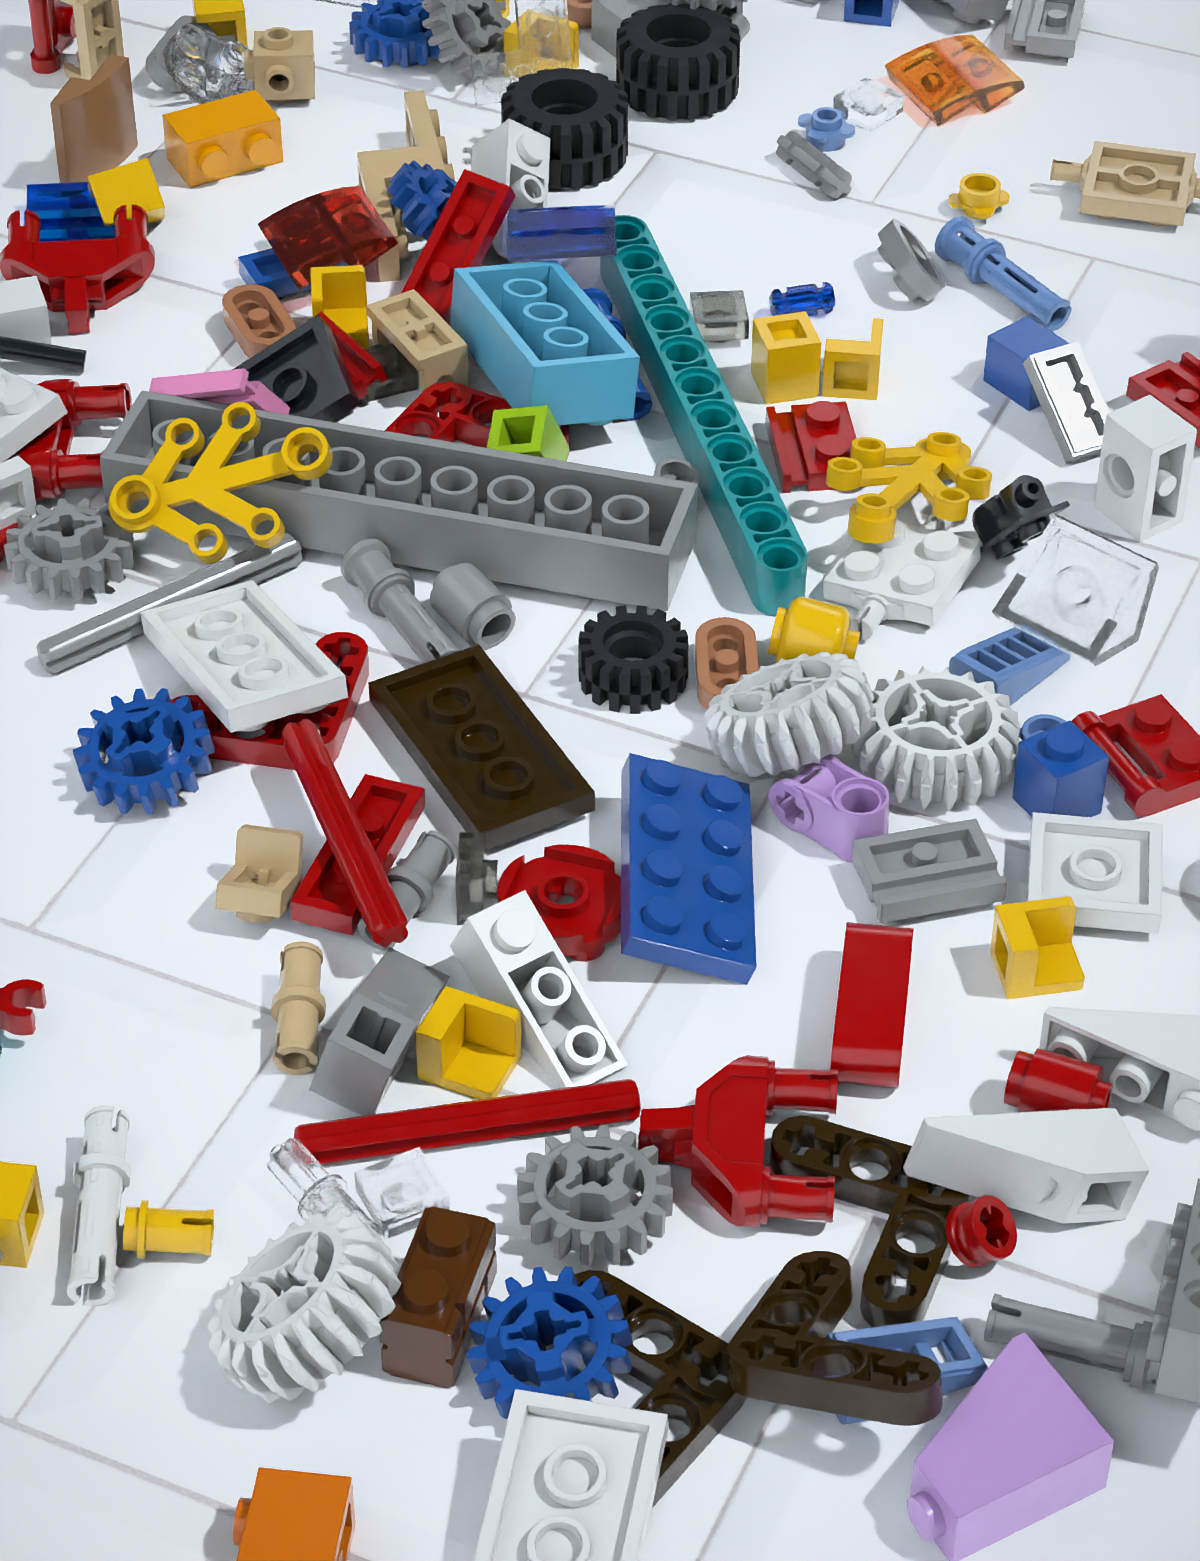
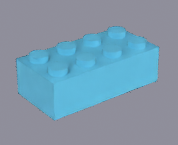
(544, 342)

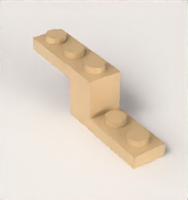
(379, 166)

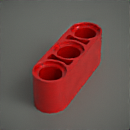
(872, 1004)

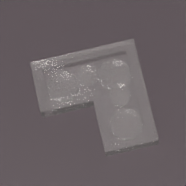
(541, 43)

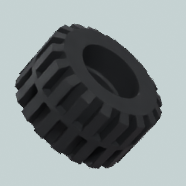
(678, 61)
(580, 115)

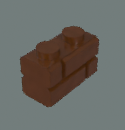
(440, 1293)

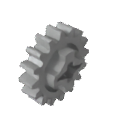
(463, 28)
(68, 549)
(595, 1195)

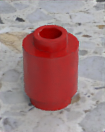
(1055, 1083)

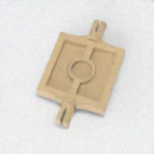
(1133, 182)

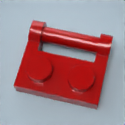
(51, 32)
(1158, 743)

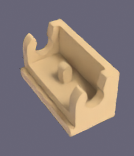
(97, 35)
(420, 337)

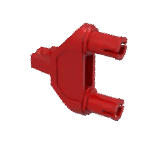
(80, 273)
(49, 452)
(725, 1140)

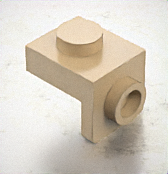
(263, 873)

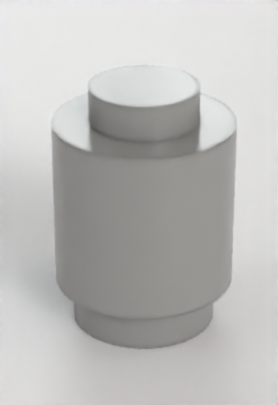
(472, 605)

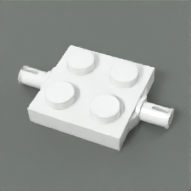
(904, 577)

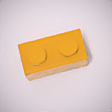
(222, 138)

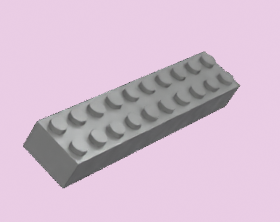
(443, 503)

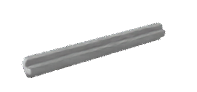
(125, 621)

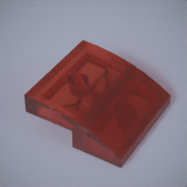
(326, 231)

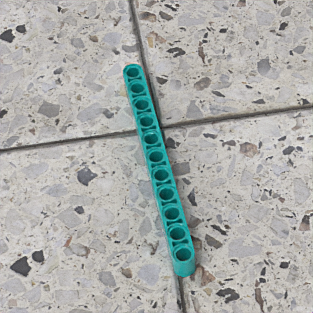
(705, 420)

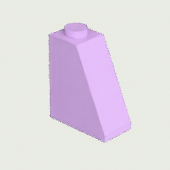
(1007, 1456)

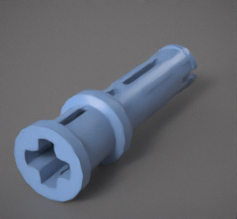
(987, 262)

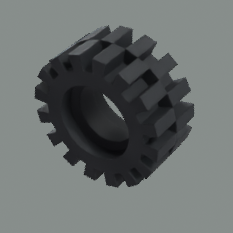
(633, 636)

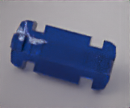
(803, 298)

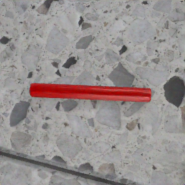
(345, 834)
(471, 1121)

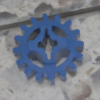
(392, 33)
(421, 196)
(144, 751)
(515, 1340)

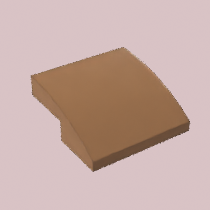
(94, 121)

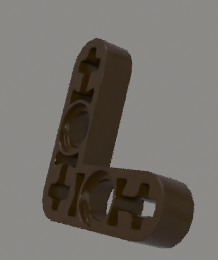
(908, 1208)
(791, 1361)
(673, 1378)

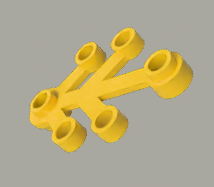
(932, 460)
(211, 482)

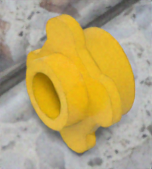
(979, 195)

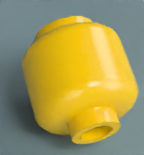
(811, 628)

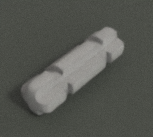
(814, 165)

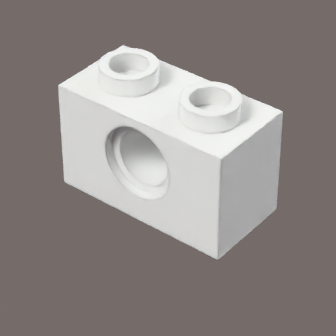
(1144, 468)

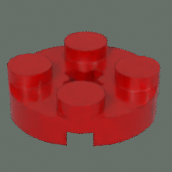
(575, 871)

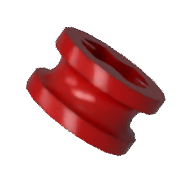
(981, 1231)

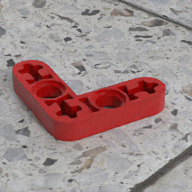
(460, 417)
(331, 721)

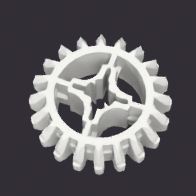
(789, 714)
(939, 738)
(304, 1306)

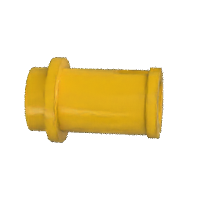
(168, 1230)

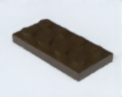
(481, 747)

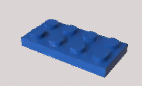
(687, 869)

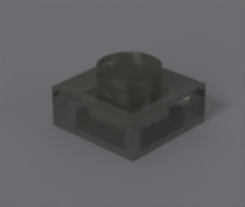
(720, 315)
(400, 373)
(475, 876)

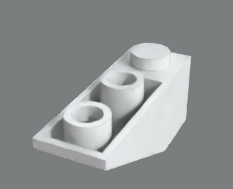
(517, 159)
(521, 966)
(1143, 1054)
(1040, 1162)

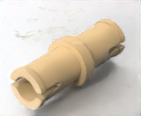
(298, 1008)

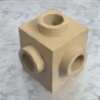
(282, 64)

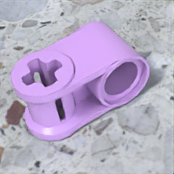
(835, 803)

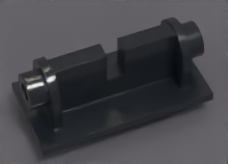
(1014, 517)

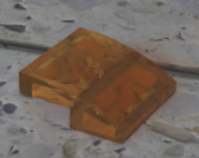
(952, 76)

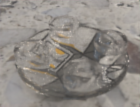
(206, 65)

